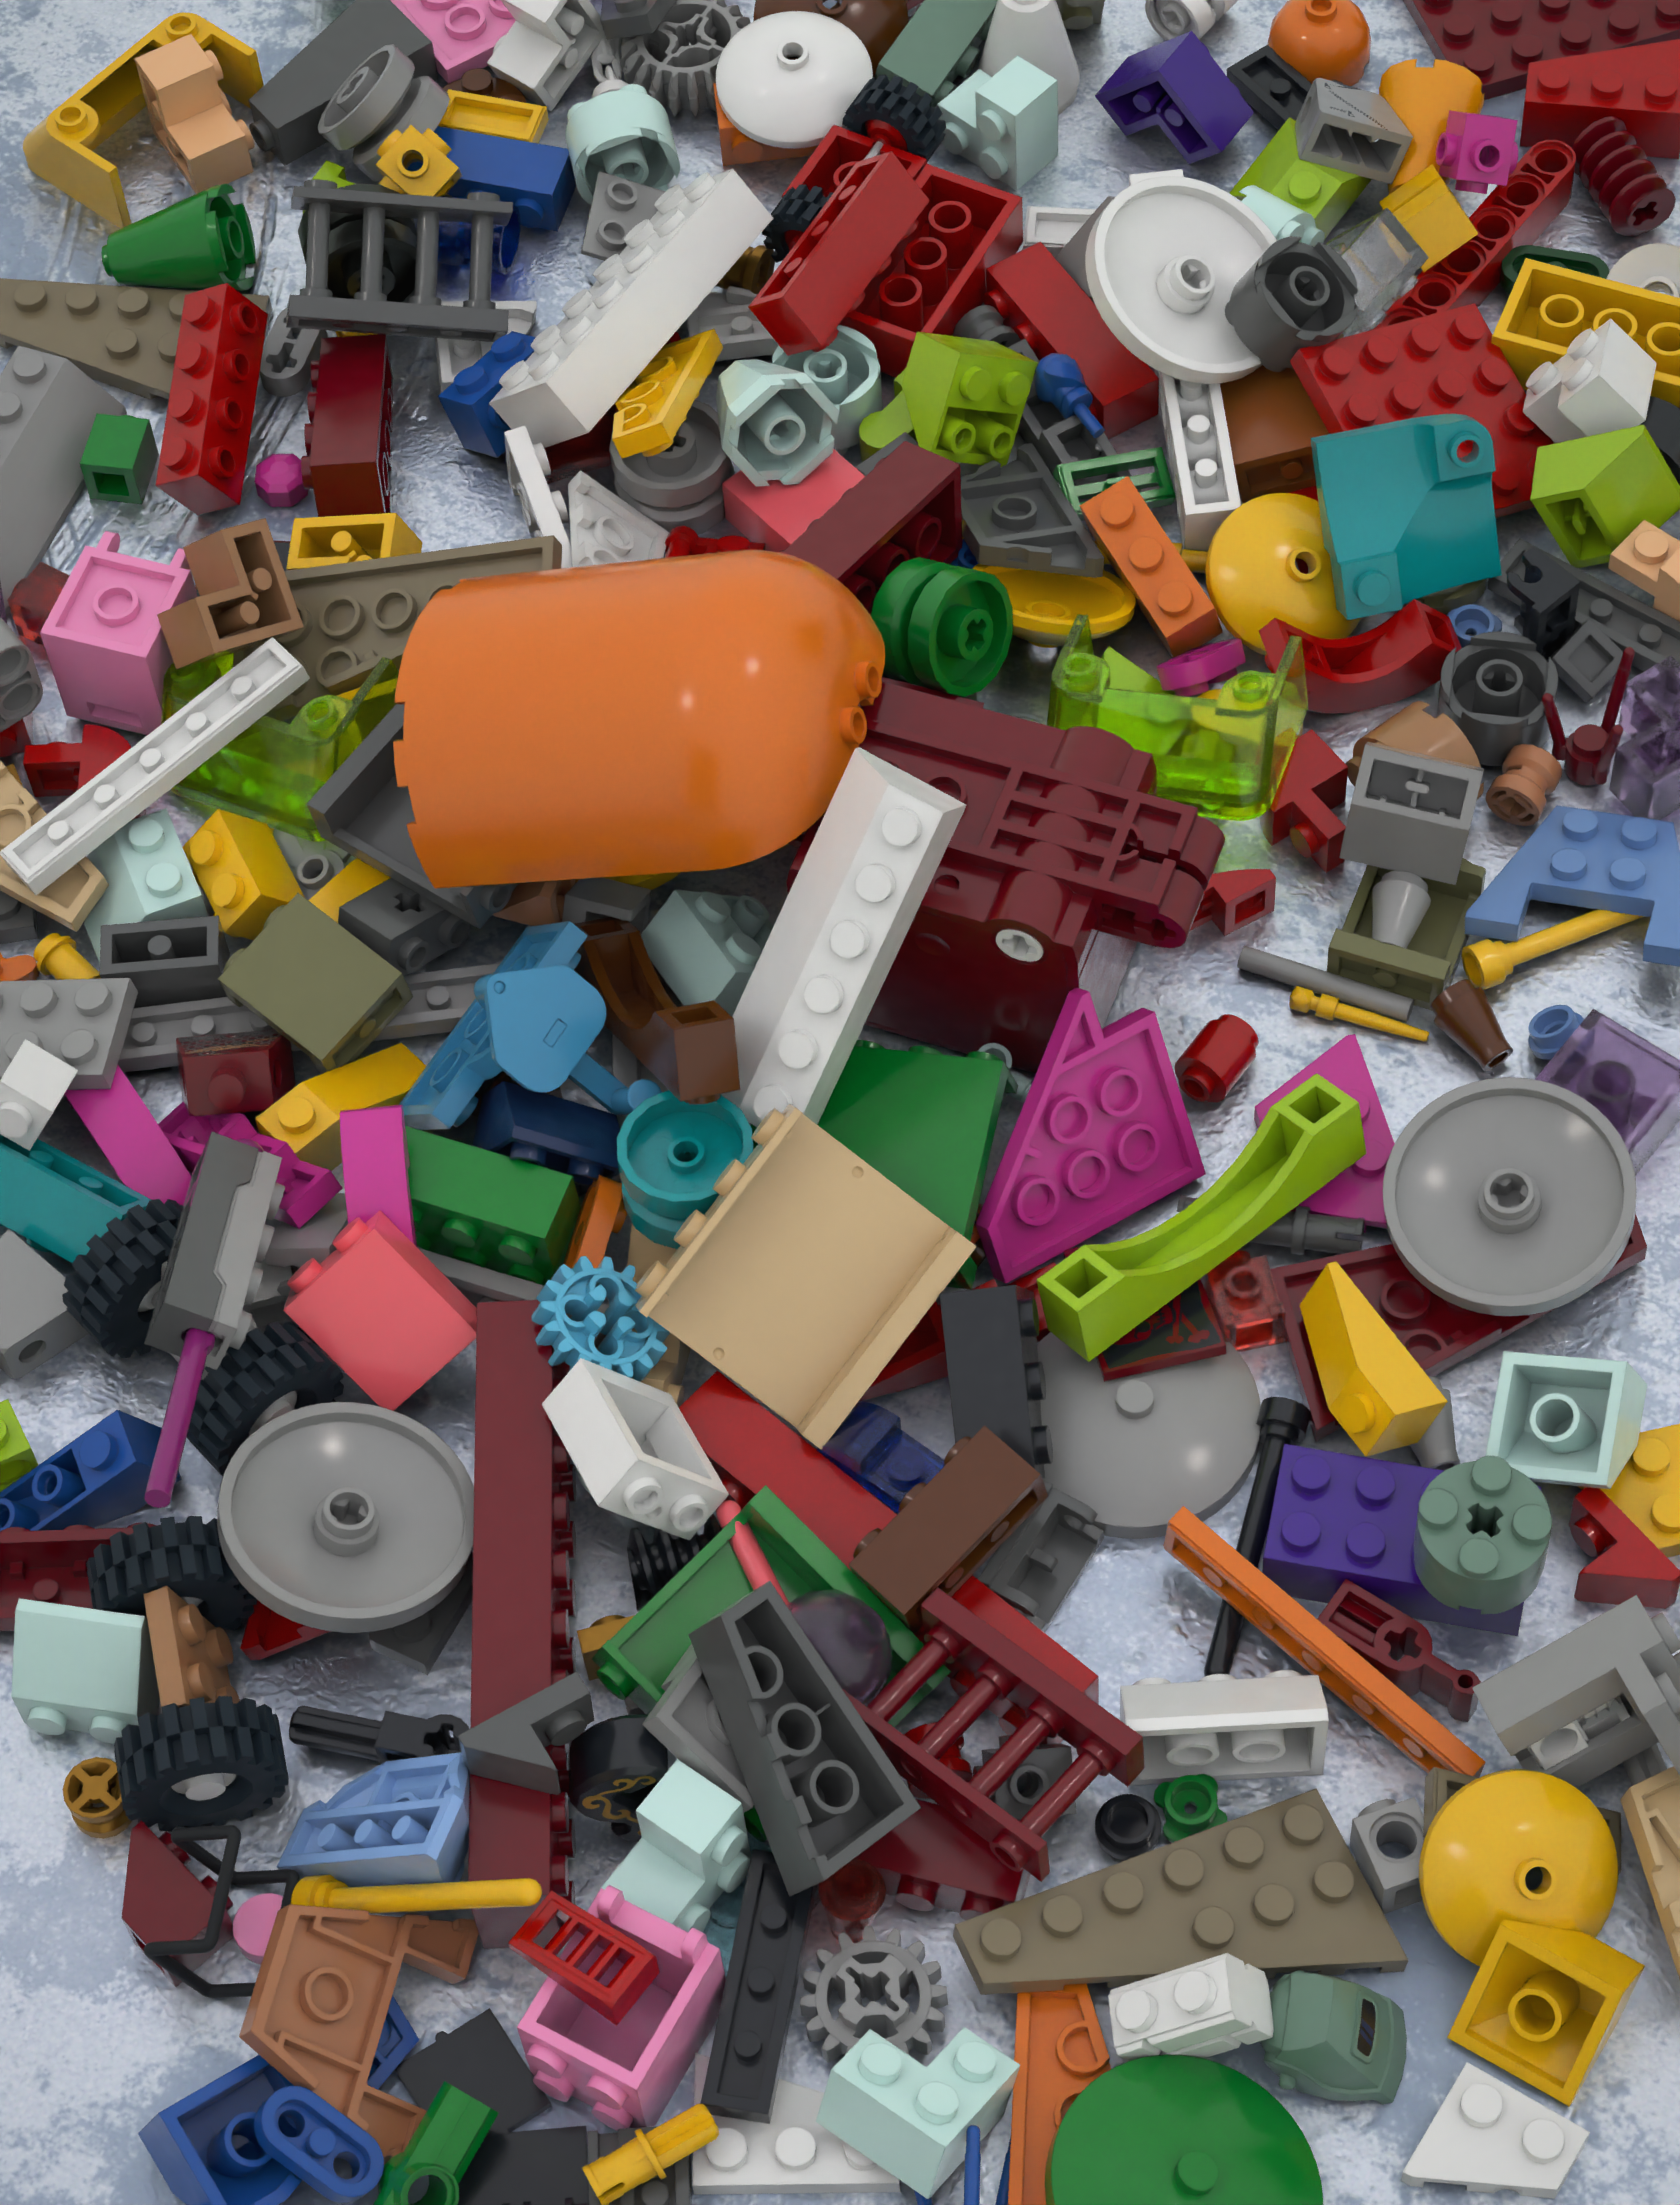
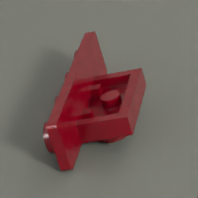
(48, 1566)

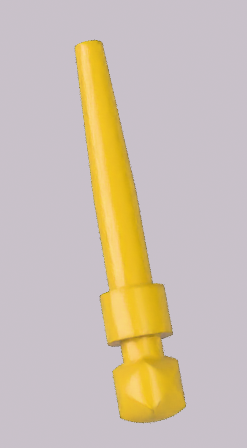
(1330, 1008)

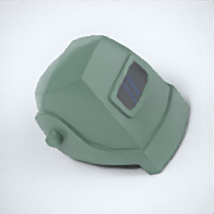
(1335, 2039)

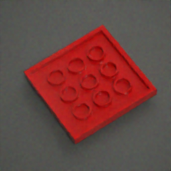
(1426, 370)

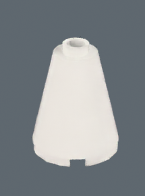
(1037, 35)

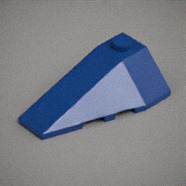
(209, 2137)

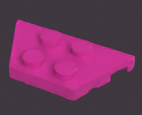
(1359, 1188)

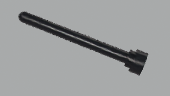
(1281, 1423)

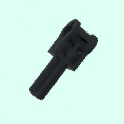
(386, 1740)

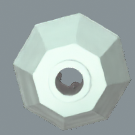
(773, 421)

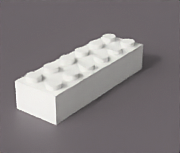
(630, 308)

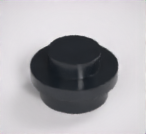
(1127, 1826)

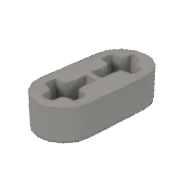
(282, 347)

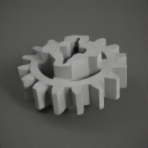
(873, 1971)

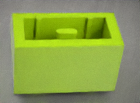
(966, 396)
(1601, 490)

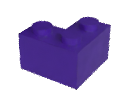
(1179, 91)

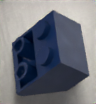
(549, 1133)

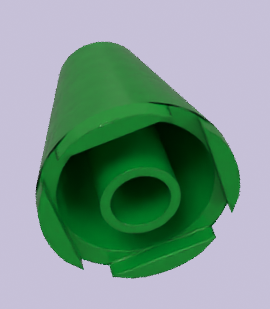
(185, 245)

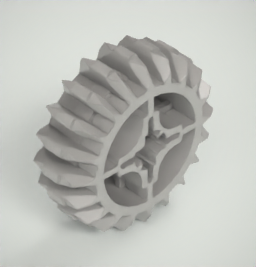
(682, 54)

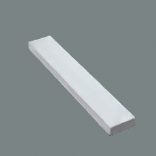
(154, 765)

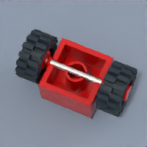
(877, 122)

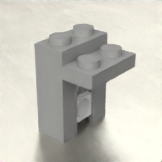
(1591, 1696)

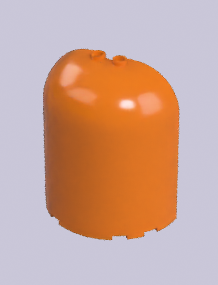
(630, 716)

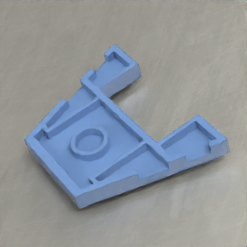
(1592, 864)

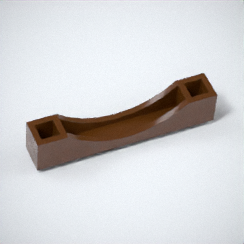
(682, 1046)

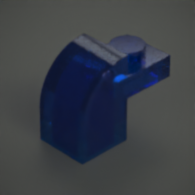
(880, 1454)

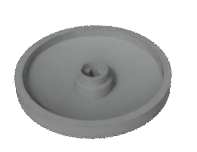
(1509, 1196)
(1149, 1438)
(346, 1517)

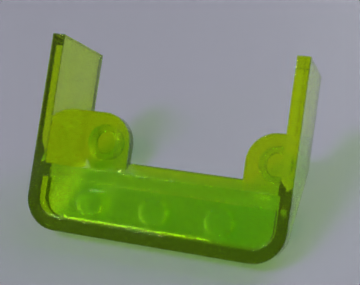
(1206, 751)
(276, 764)

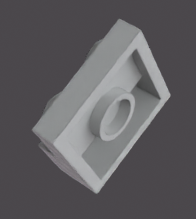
(693, 1731)

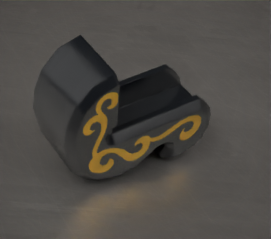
(614, 1771)

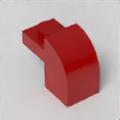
(67, 767)
(1304, 799)

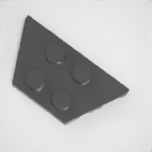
(1024, 520)

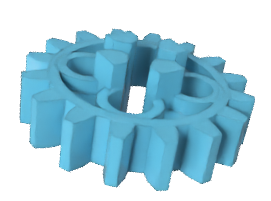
(580, 1294)

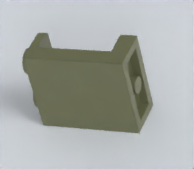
(1434, 951)
(315, 984)

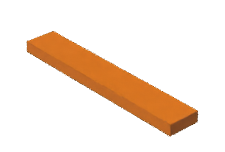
(1316, 1648)

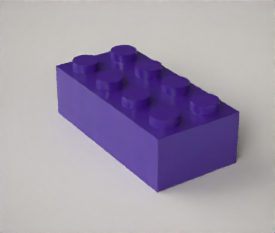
(1357, 1523)

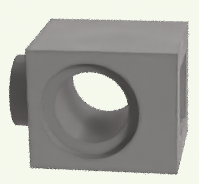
(1390, 1879)

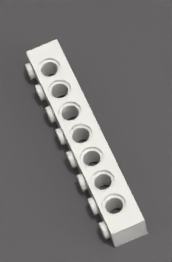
(1196, 447)

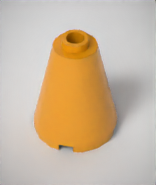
(1423, 103)

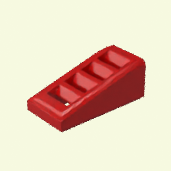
(623, 1990)

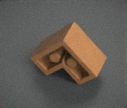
(240, 597)

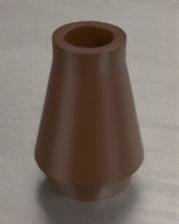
(1471, 1023)

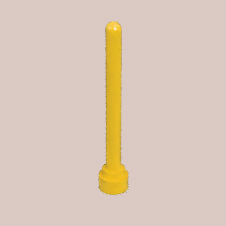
(1490, 962)
(331, 1893)

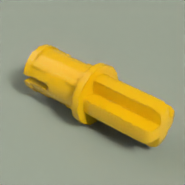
(650, 2153)

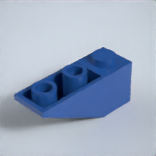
(88, 1480)

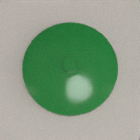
(1179, 2137)

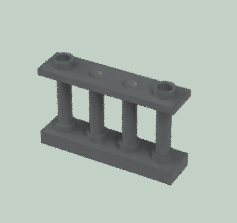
(370, 309)

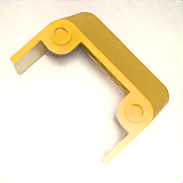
(65, 140)

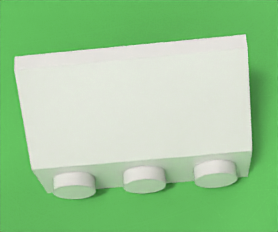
(1228, 1726)

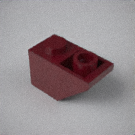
(166, 1899)

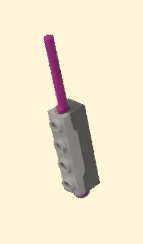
(210, 1281)

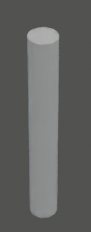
(1326, 983)

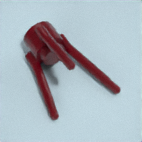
(1590, 748)

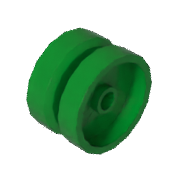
(943, 625)

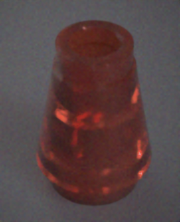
(852, 1898)

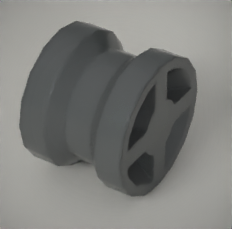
(985, 324)

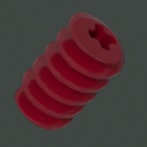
(1621, 178)

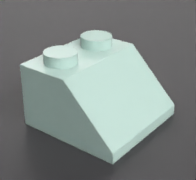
(145, 877)
(1566, 1418)
(81, 1669)

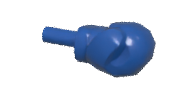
(1062, 383)

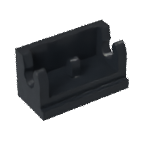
(1547, 602)

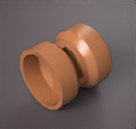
(1526, 780)

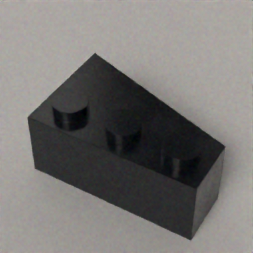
(997, 1368)

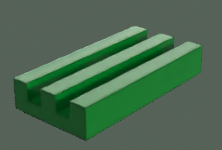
(1154, 457)

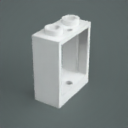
(634, 1449)

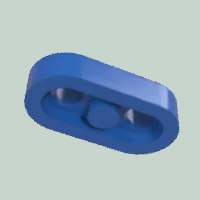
(320, 2138)

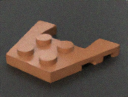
(328, 1996)

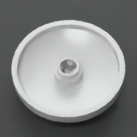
(1167, 268)

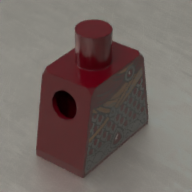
(234, 1071)

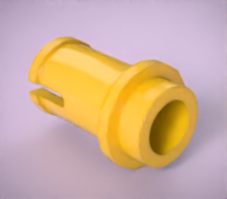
(58, 957)

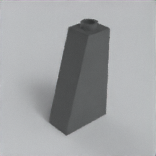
(292, 102)

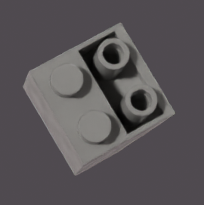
(1411, 812)

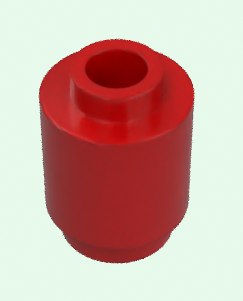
(1216, 1059)

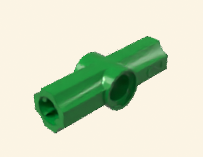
(439, 2148)

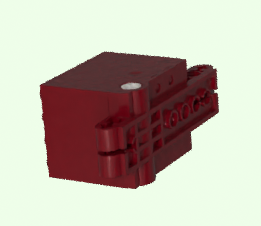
(1043, 879)

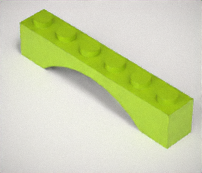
(1117, 1285)

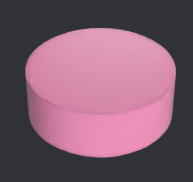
(255, 1923)

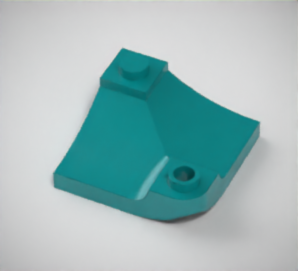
(1406, 510)

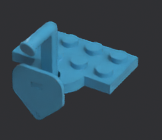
(532, 1024)

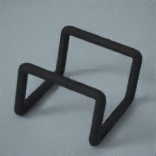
(160, 1951)

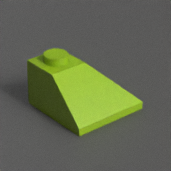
(1307, 185)

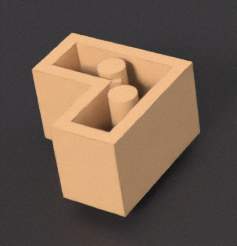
(193, 114)

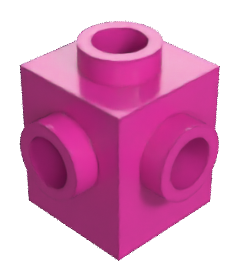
(1477, 150)

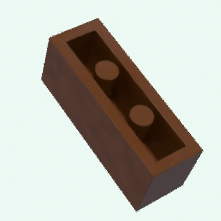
(949, 1525)

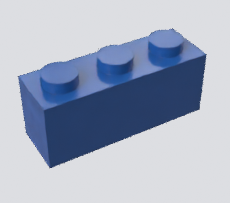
(520, 172)

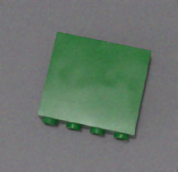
(923, 1125)
(657, 1637)

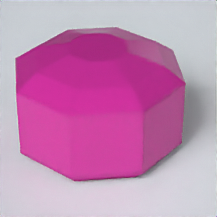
(280, 480)

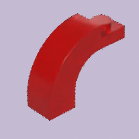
(1370, 667)

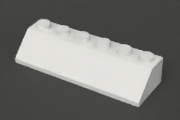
(838, 936)

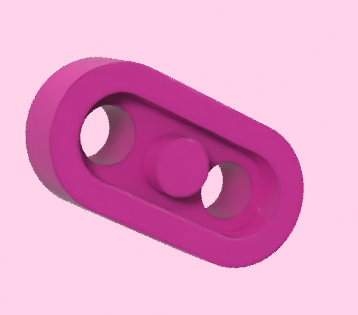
(1201, 666)

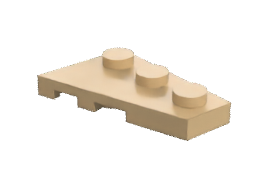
(69, 896)

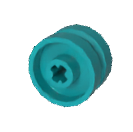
(673, 1158)

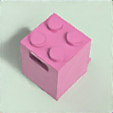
(108, 635)
(637, 2065)

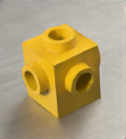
(400, 150)

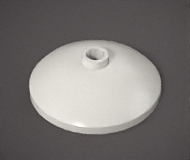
(787, 99)

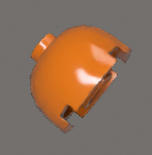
(1322, 39)

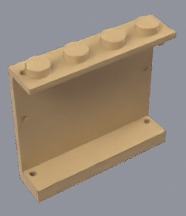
(803, 1274)

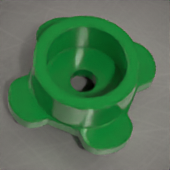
(1185, 1790)

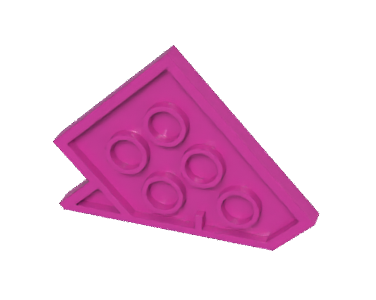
(1091, 1140)

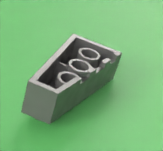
(797, 1740)

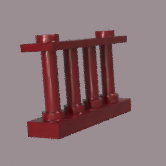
(1051, 1710)

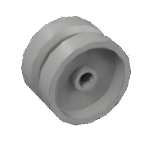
(377, 102)
(681, 482)

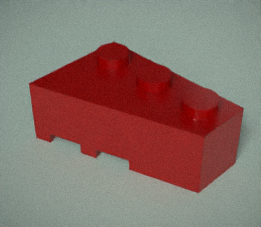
(1628, 83)

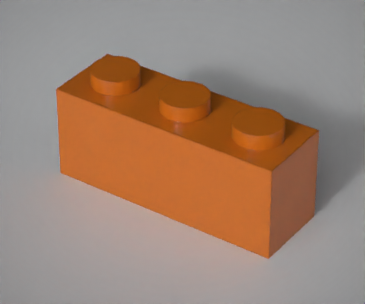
(1151, 568)

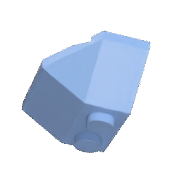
(388, 1826)

